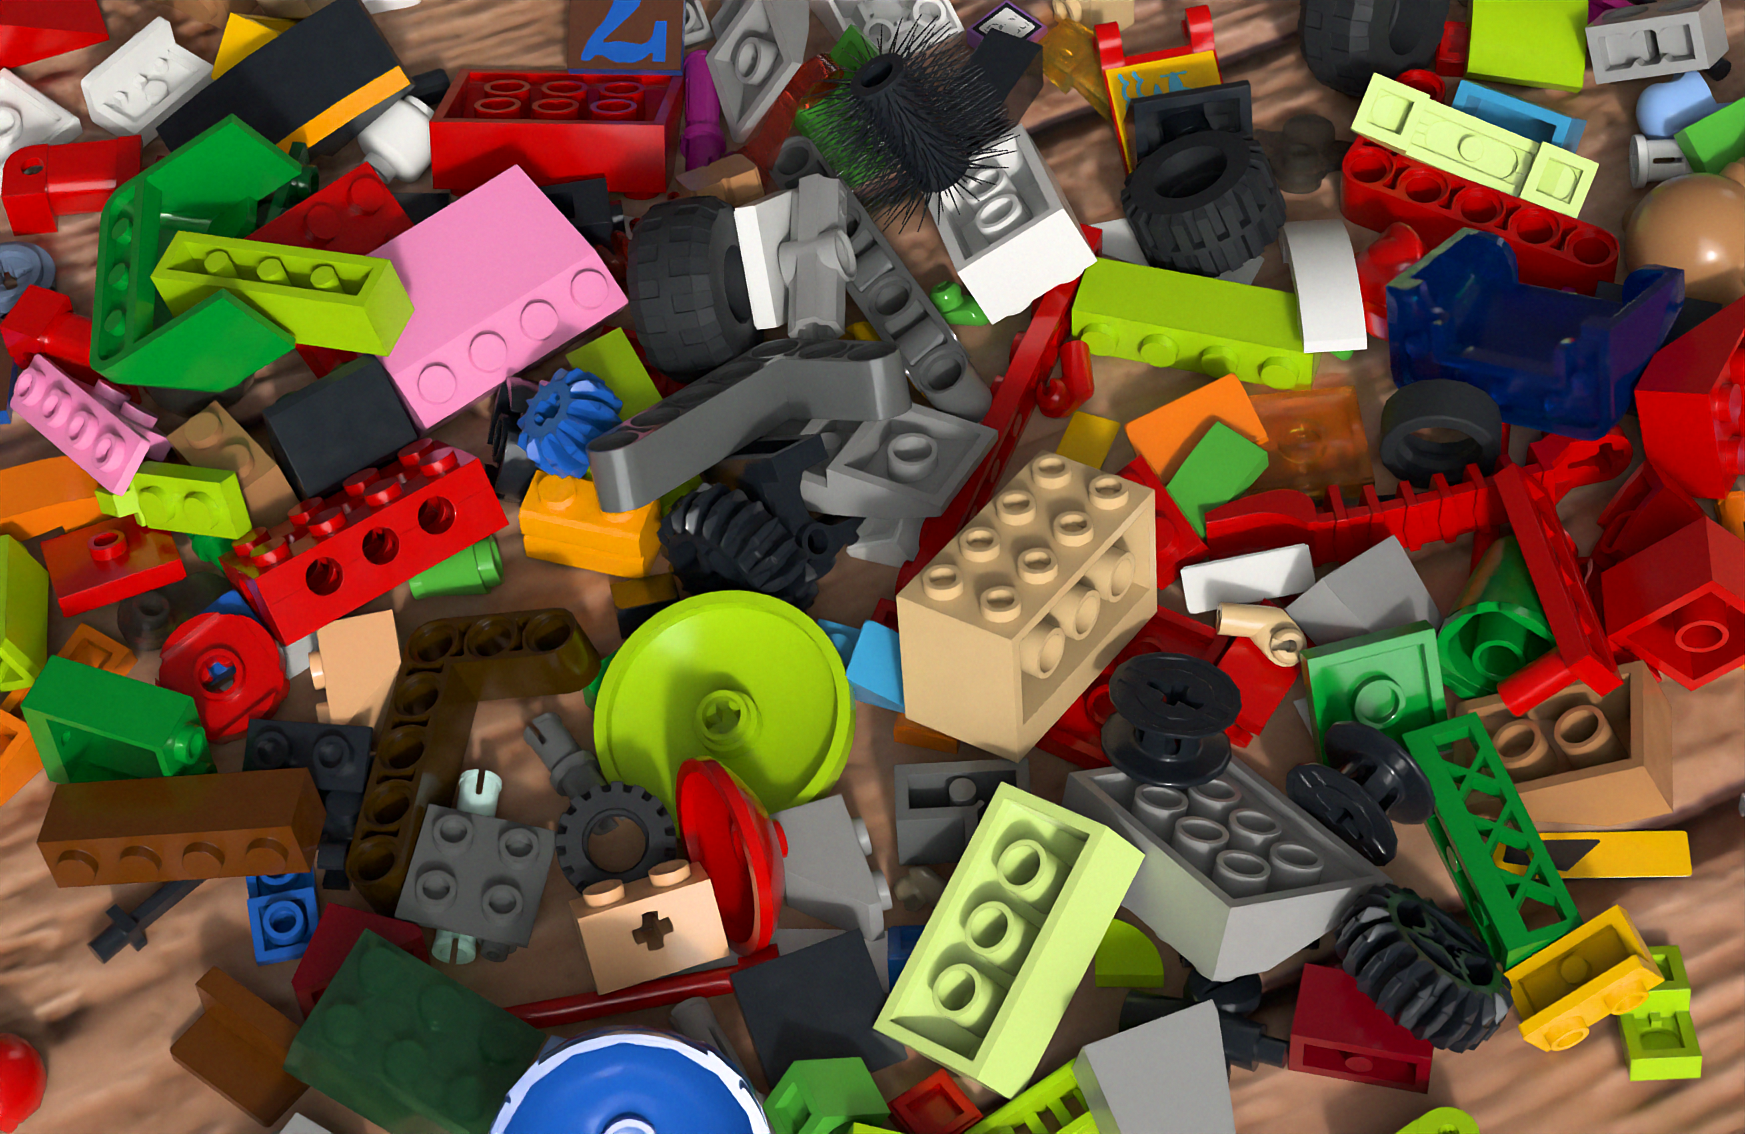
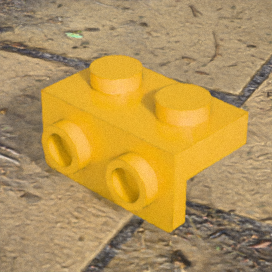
(1582, 979)

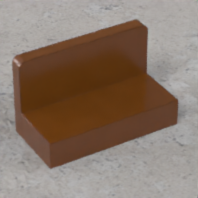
(241, 1049)

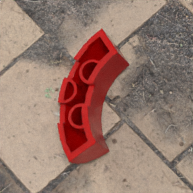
(1638, 516)

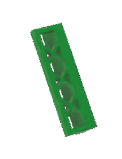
(1469, 860)

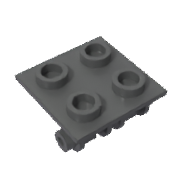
(477, 878)

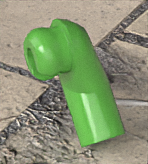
(955, 307)

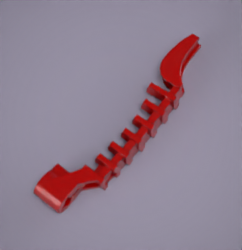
(1444, 512)

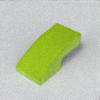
(1660, 1033)

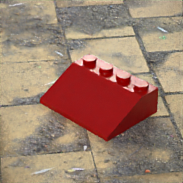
(558, 129)

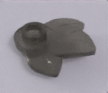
(1302, 152)
(154, 615)

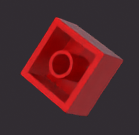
(1681, 603)

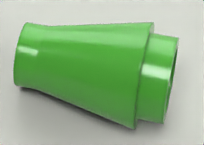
(465, 573)

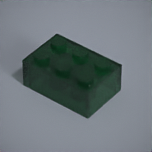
(410, 1045)

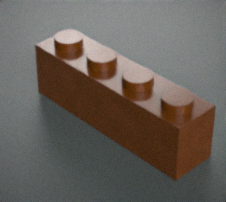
(182, 828)

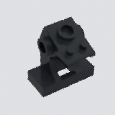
(772, 473)

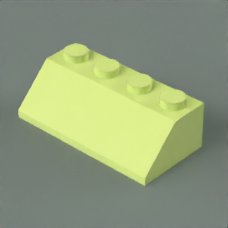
(1010, 940)

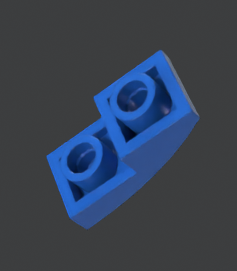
(282, 915)

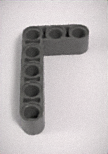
(740, 404)

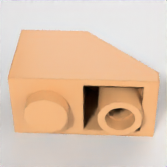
(358, 668)

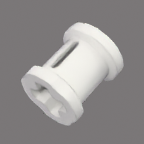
(1641, 160)

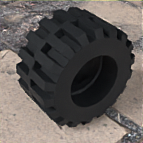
(1204, 202)

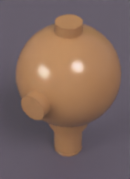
(1696, 227)

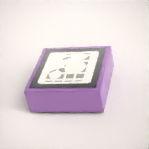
(1007, 19)

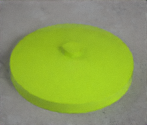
(733, 683)

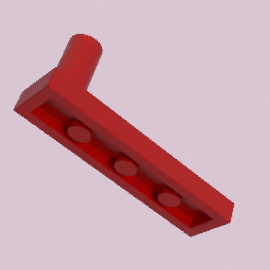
(1580, 639)

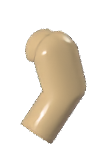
(1266, 626)

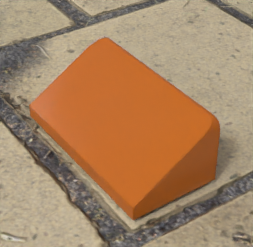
(1176, 428)

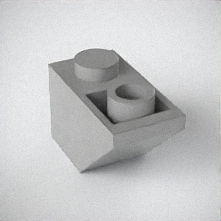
(829, 868)

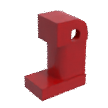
(72, 181)
(47, 326)

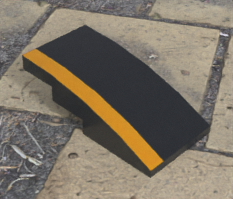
(304, 86)

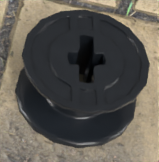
(1196, 712)
(1363, 789)

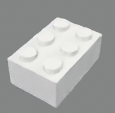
(1017, 235)

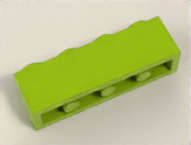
(307, 292)
(1192, 324)

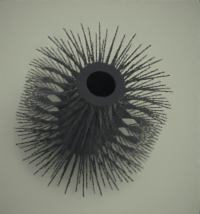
(910, 123)

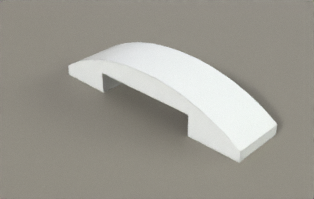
(1324, 284)

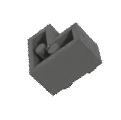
(944, 803)

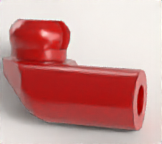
(1074, 386)

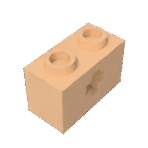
(683, 935)

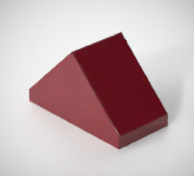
(334, 940)

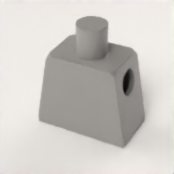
(1365, 597)

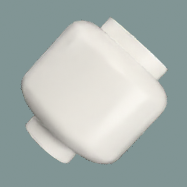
(399, 141)

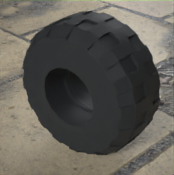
(1363, 37)
(689, 288)

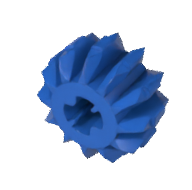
(566, 418)

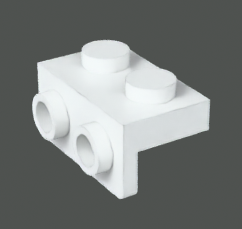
(144, 82)

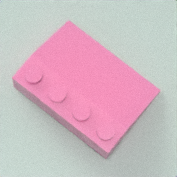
(493, 295)

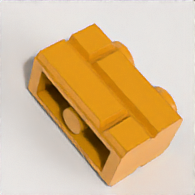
(570, 529)

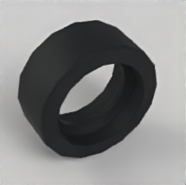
(1443, 405)

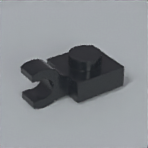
(337, 835)

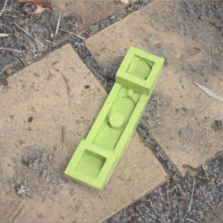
(1472, 148)

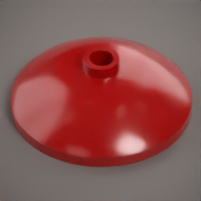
(738, 848)

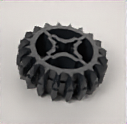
(730, 543)
(1423, 968)

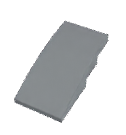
(755, 57)
(891, 465)

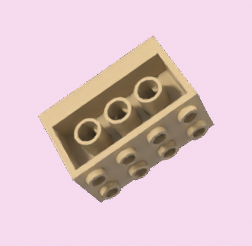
(1028, 604)

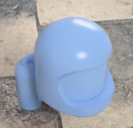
(1674, 105)

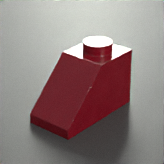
(1346, 1038)

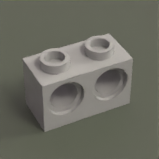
(1656, 39)

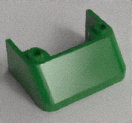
(198, 188)

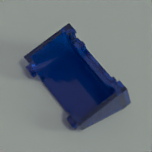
(1537, 351)

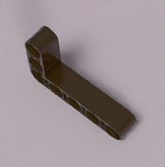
(431, 716)

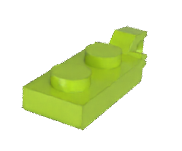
(182, 500)

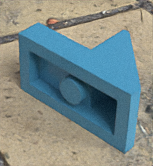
(871, 662)

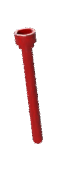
(637, 997)

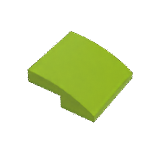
(1527, 42)

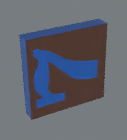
(626, 37)

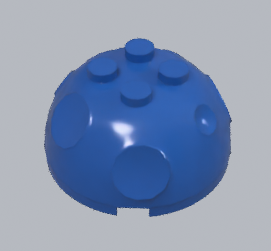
(631, 1084)

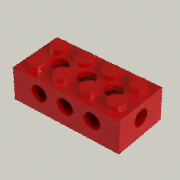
(363, 538)

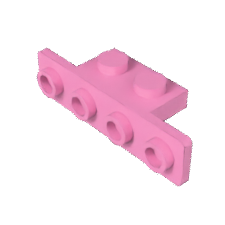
(89, 423)

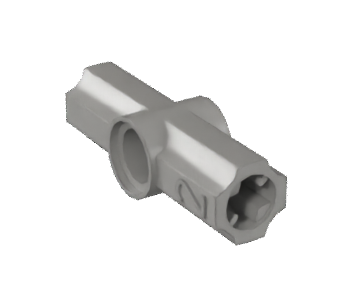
(817, 259)

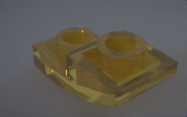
(1071, 63)

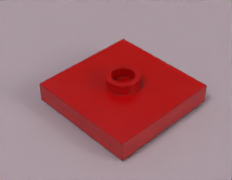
(110, 563)

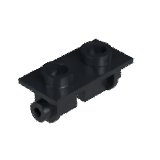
(335, 754)

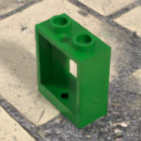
(112, 726)

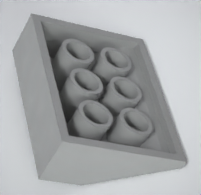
(1227, 866)

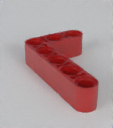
(1391, 188)

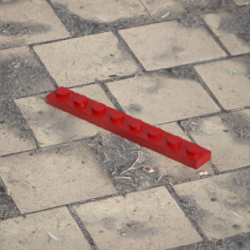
(1013, 403)

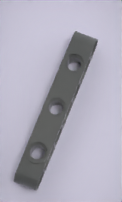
(895, 300)

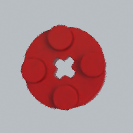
(230, 640)

